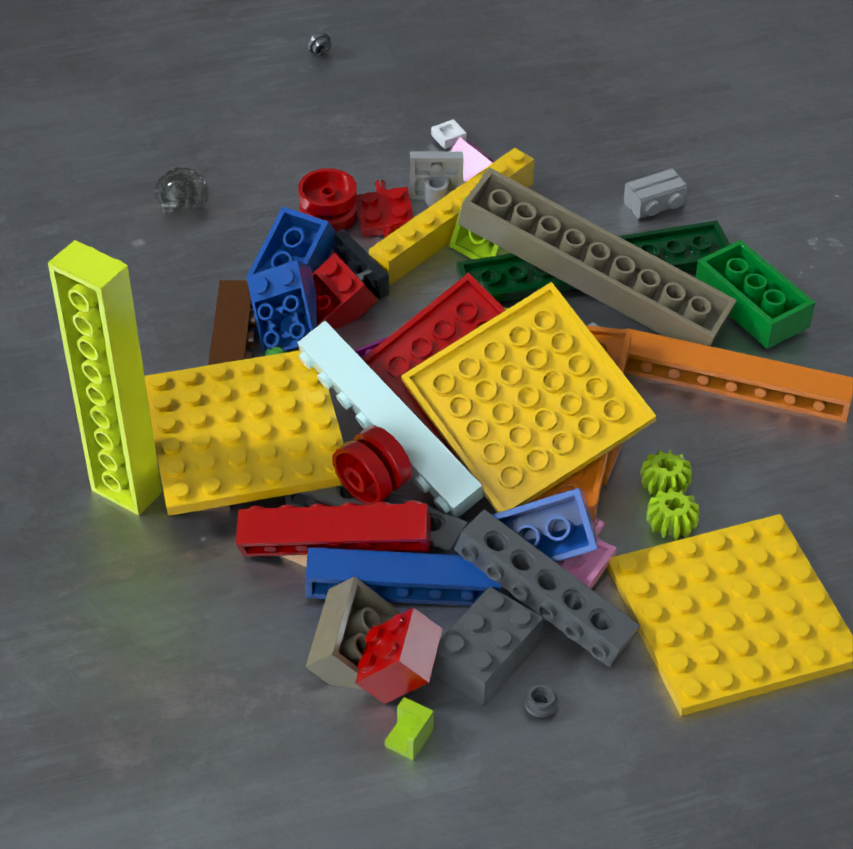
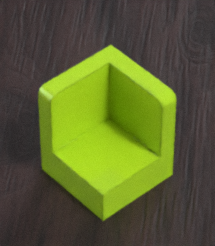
(412, 729)

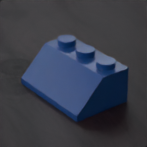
(555, 525)

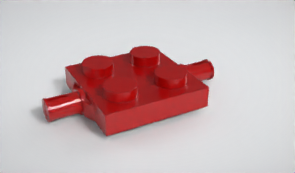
(384, 210)

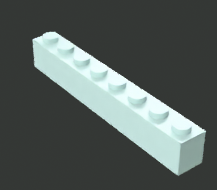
(378, 405)

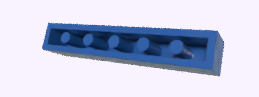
(398, 575)

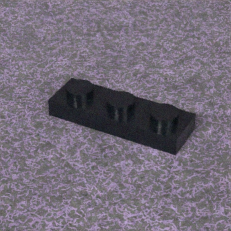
(361, 264)

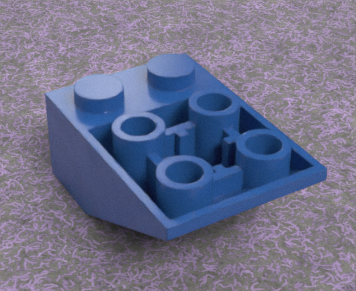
(283, 304)

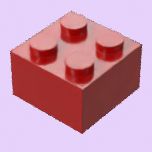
(398, 655)

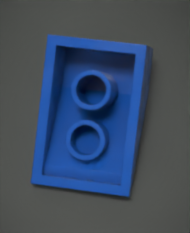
(295, 238)

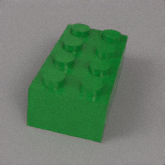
(766, 300)

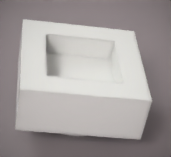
(447, 133)

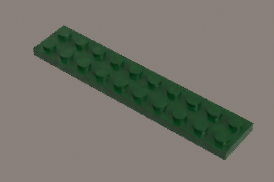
(513, 278)

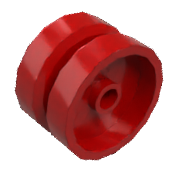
(330, 197)
(372, 465)

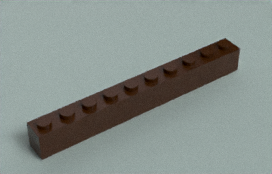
(232, 330)

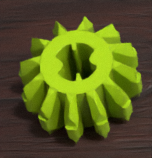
(665, 471)
(673, 514)

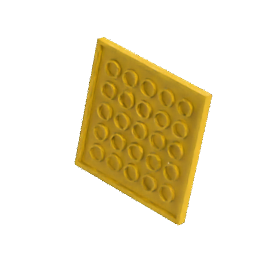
(528, 399)
(242, 432)
(732, 614)

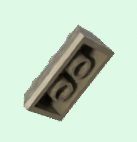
(342, 629)

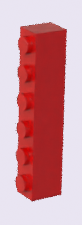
(348, 526)

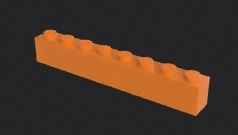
(740, 376)

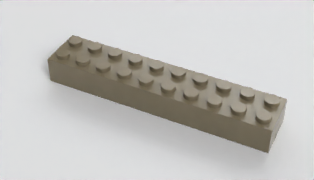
(594, 260)

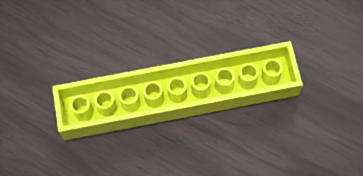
(106, 374)

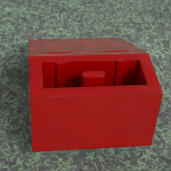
(340, 294)

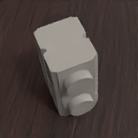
(655, 193)

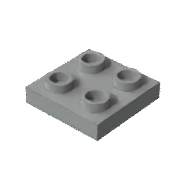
(435, 174)

